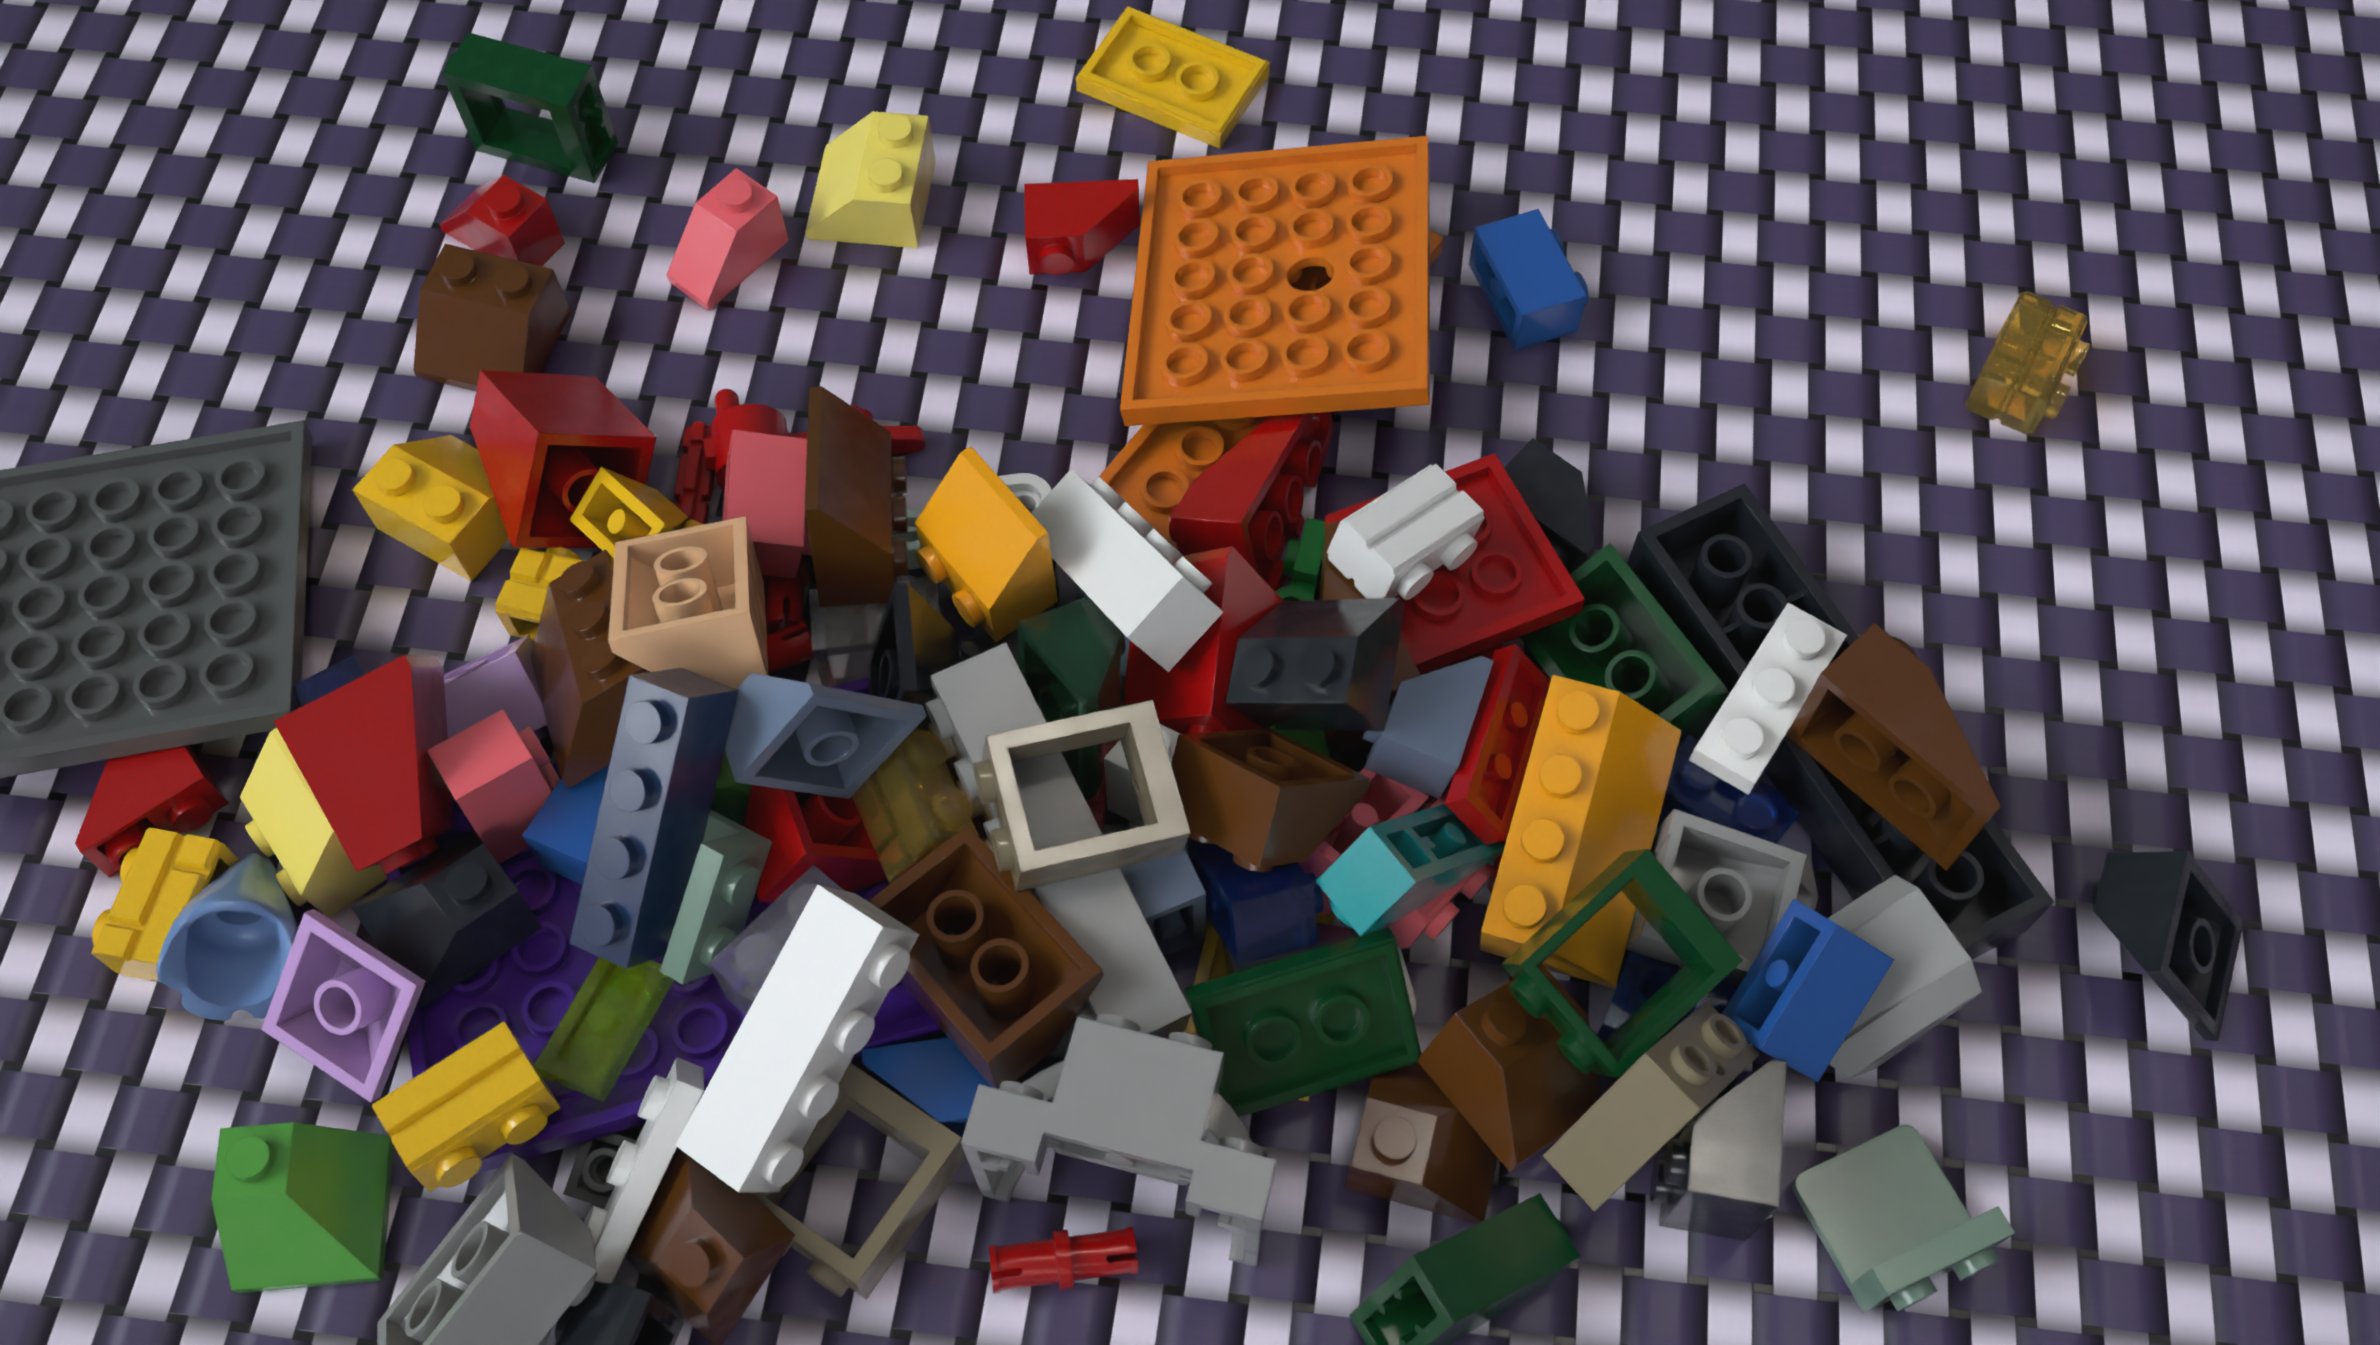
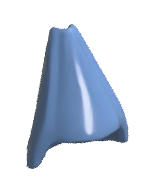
(230, 943)

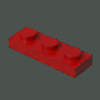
(1499, 746)

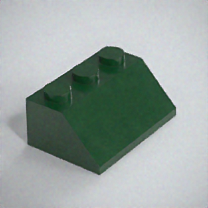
(1630, 647)

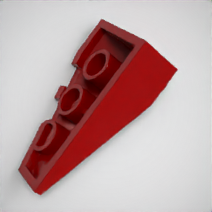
(1255, 493)

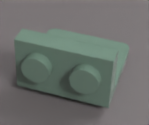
(715, 897)
(1895, 1220)

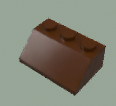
(853, 504)
(576, 670)
(988, 958)

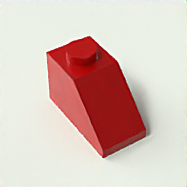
(506, 222)
(1077, 222)

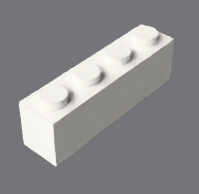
(1127, 568)
(797, 1041)

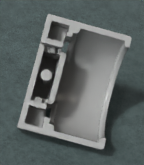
(1133, 1108)

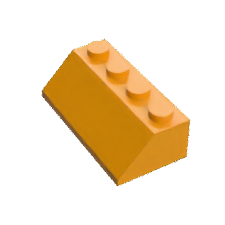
(1583, 802)

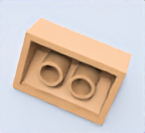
(691, 602)

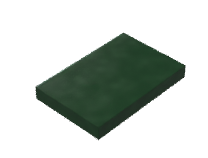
(1308, 1022)

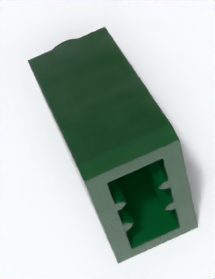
(1468, 1278)

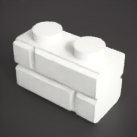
(1406, 536)

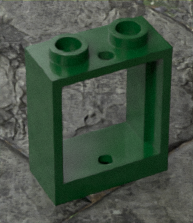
(571, 144)
(1673, 916)

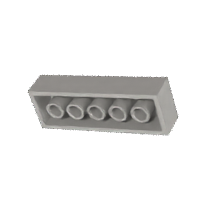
(1098, 909)

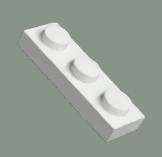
(1767, 698)
(641, 1165)

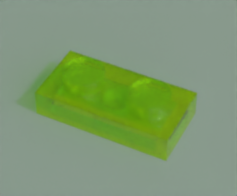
(603, 1026)

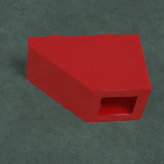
(146, 790)

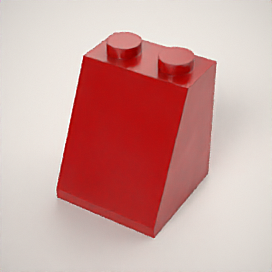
(545, 445)
(1196, 689)
(371, 761)

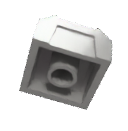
(1732, 879)
(1921, 987)

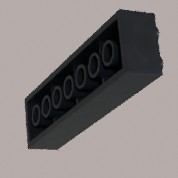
(1724, 583)

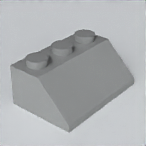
(499, 1270)

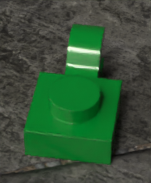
(1304, 563)

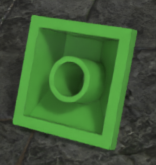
(301, 1205)

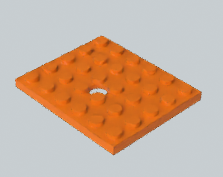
(1213, 295)

